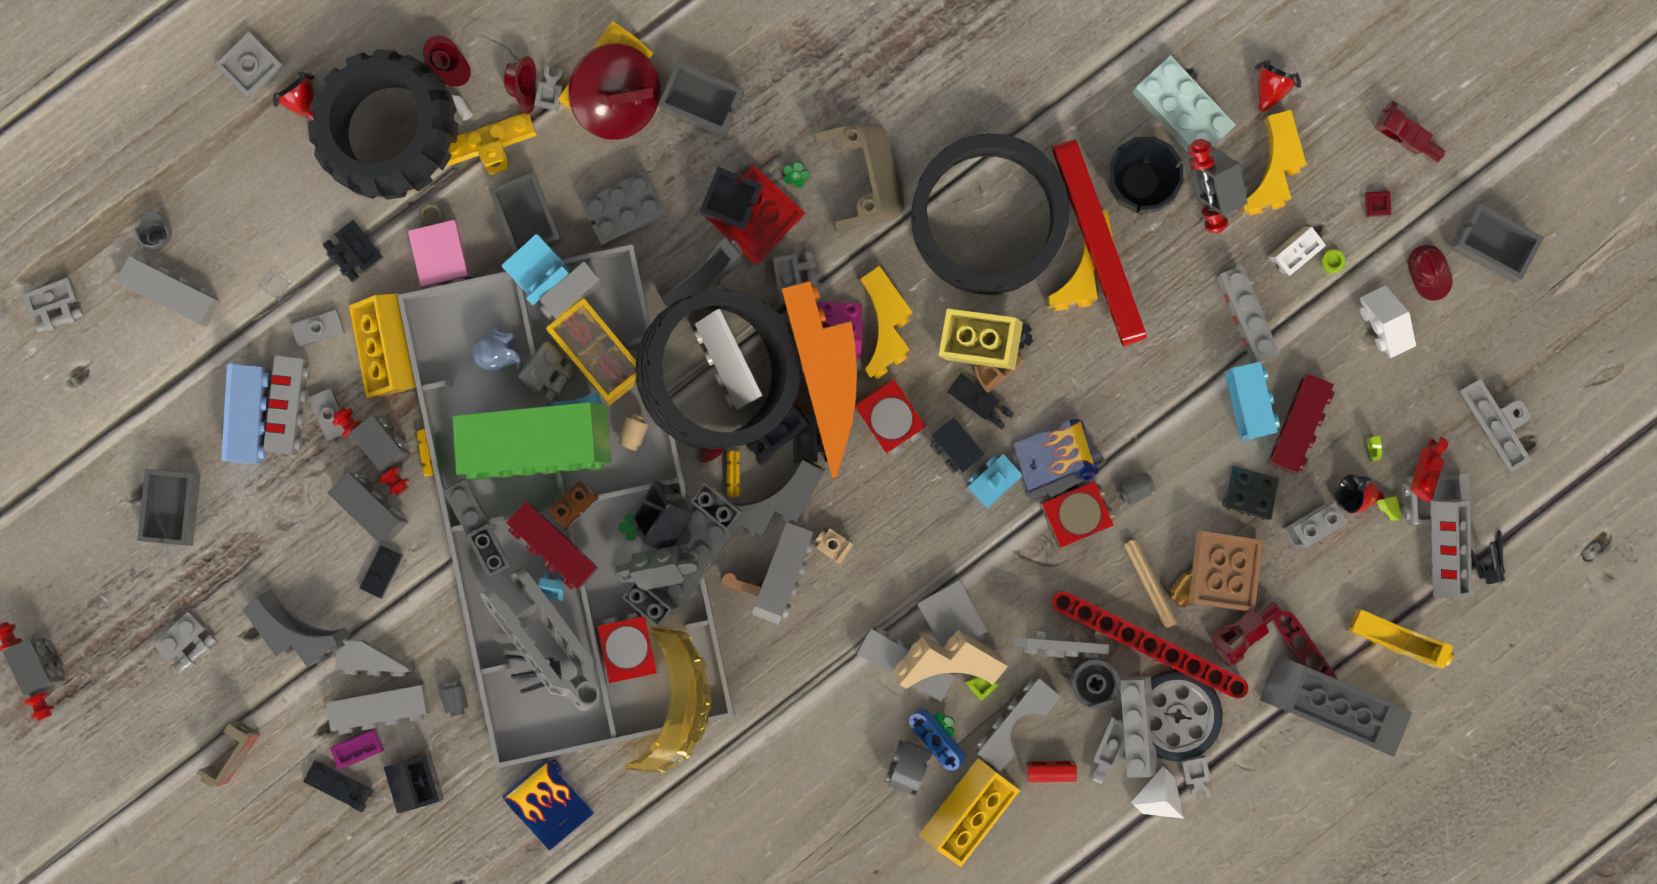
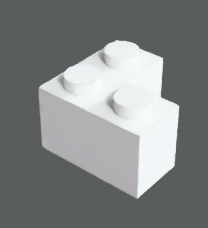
(1389, 320)

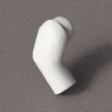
(462, 107)

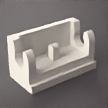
(1297, 250)

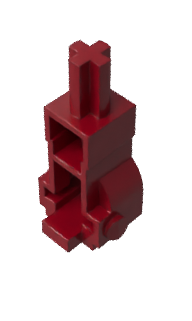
(1407, 133)
(1251, 628)

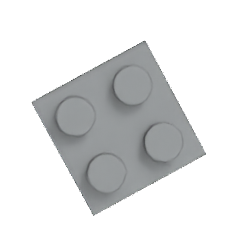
(249, 65)

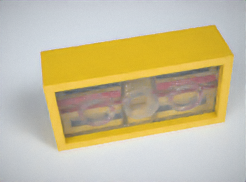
(594, 351)

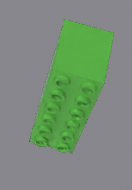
(532, 441)

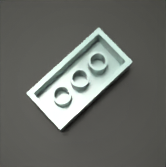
(1182, 105)

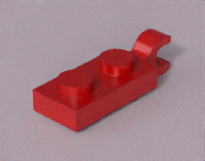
(1428, 469)

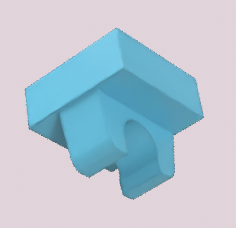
(552, 588)

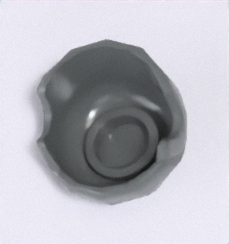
(153, 231)

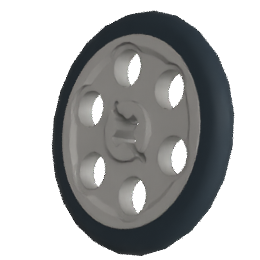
(1209, 721)

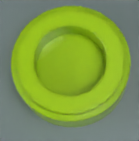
(1332, 261)

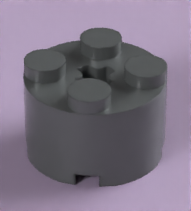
(1106, 689)
(909, 767)

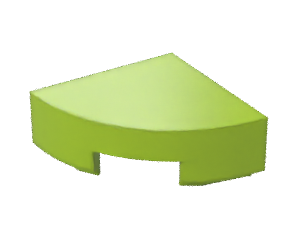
(1374, 448)
(1391, 508)
(981, 687)

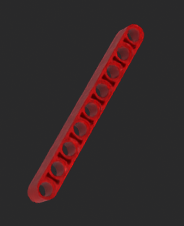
(1099, 242)
(1161, 645)

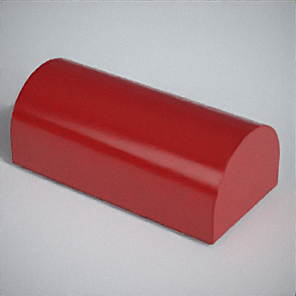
(1051, 771)

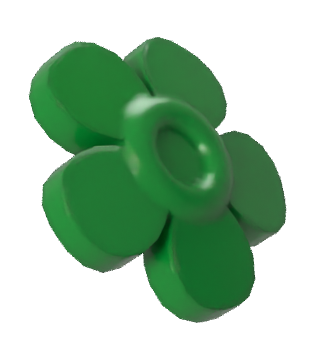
(795, 174)
(624, 527)
(945, 723)

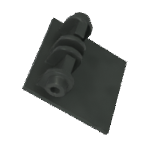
(1251, 493)

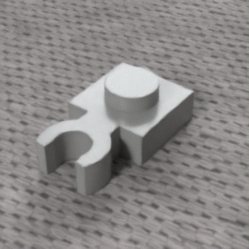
(549, 92)
(1195, 773)

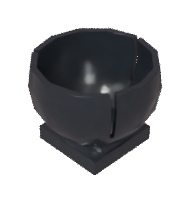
(1145, 174)

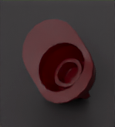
(446, 61)
(520, 83)
(1430, 272)

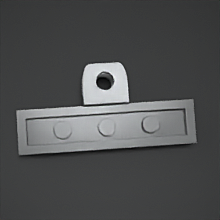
(1498, 423)
(1054, 645)

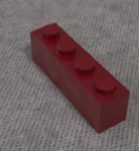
(1300, 424)
(552, 545)

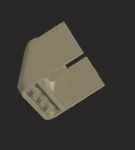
(886, 199)

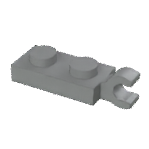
(1109, 749)

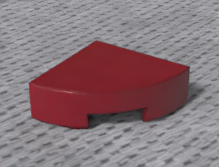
(709, 455)

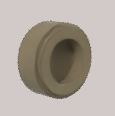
(431, 214)

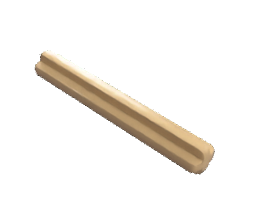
(1150, 583)

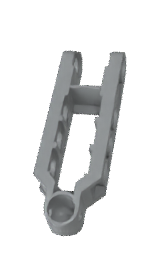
(580, 689)

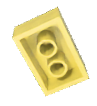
(980, 339)

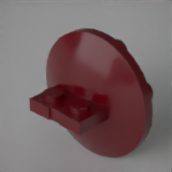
(614, 91)

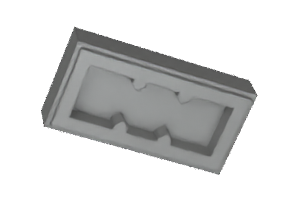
(317, 328)
(325, 406)

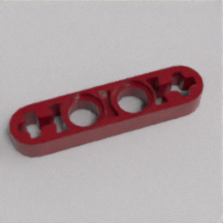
(1309, 647)

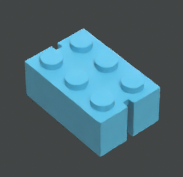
(1252, 401)

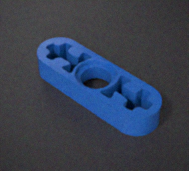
(936, 729)

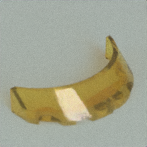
(687, 707)

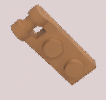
(751, 587)

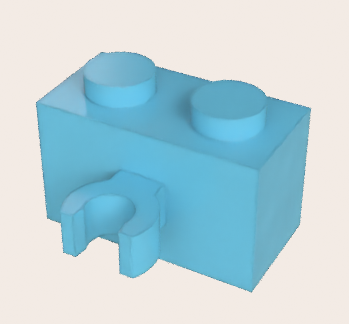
(994, 480)

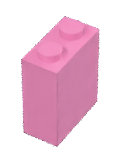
(439, 254)

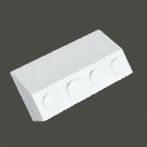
(729, 361)

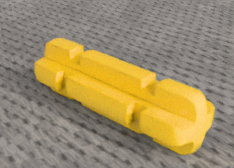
(425, 453)
(733, 473)

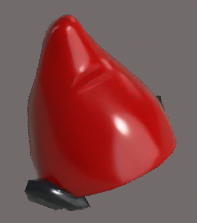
(1274, 84)
(297, 96)
(1357, 493)

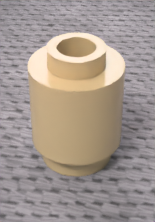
(632, 432)

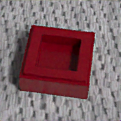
(1378, 204)

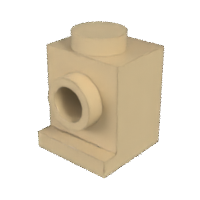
(842, 549)

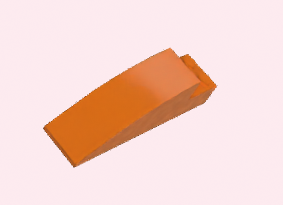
(828, 366)

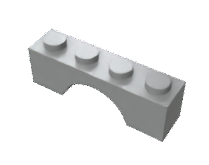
(997, 747)
(1139, 748)

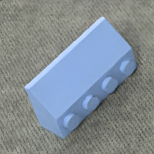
(245, 414)

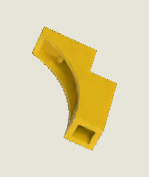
(1284, 157)
(1081, 287)
(890, 312)
(1401, 640)

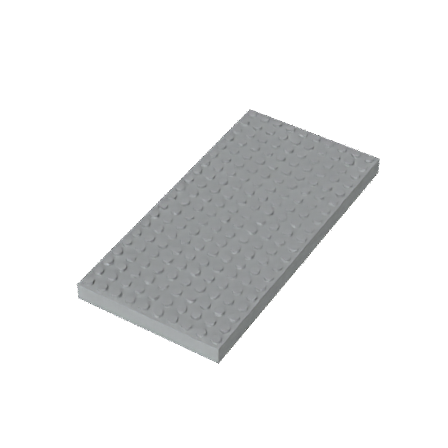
(440, 338)

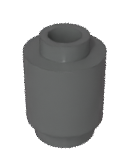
(1136, 488)
(454, 698)

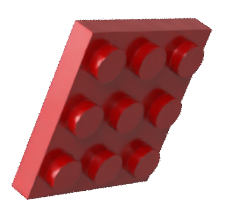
(770, 221)

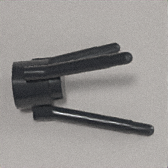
(1495, 570)
(555, 665)

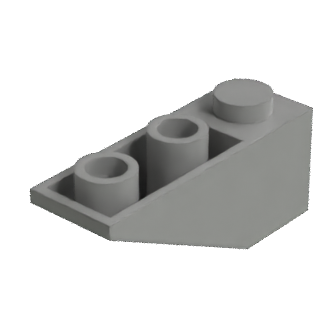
(365, 656)

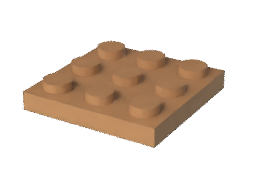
(1225, 571)

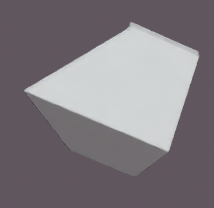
(1160, 796)

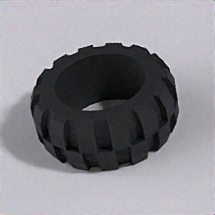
(348, 89)

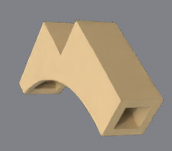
(959, 655)

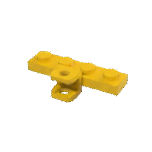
(490, 140)

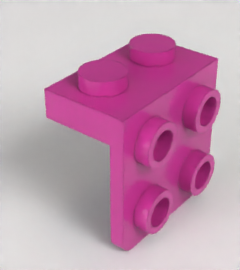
(841, 312)

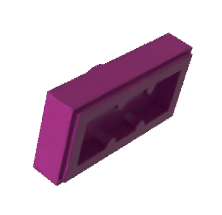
(357, 749)

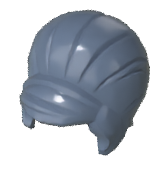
(494, 351)

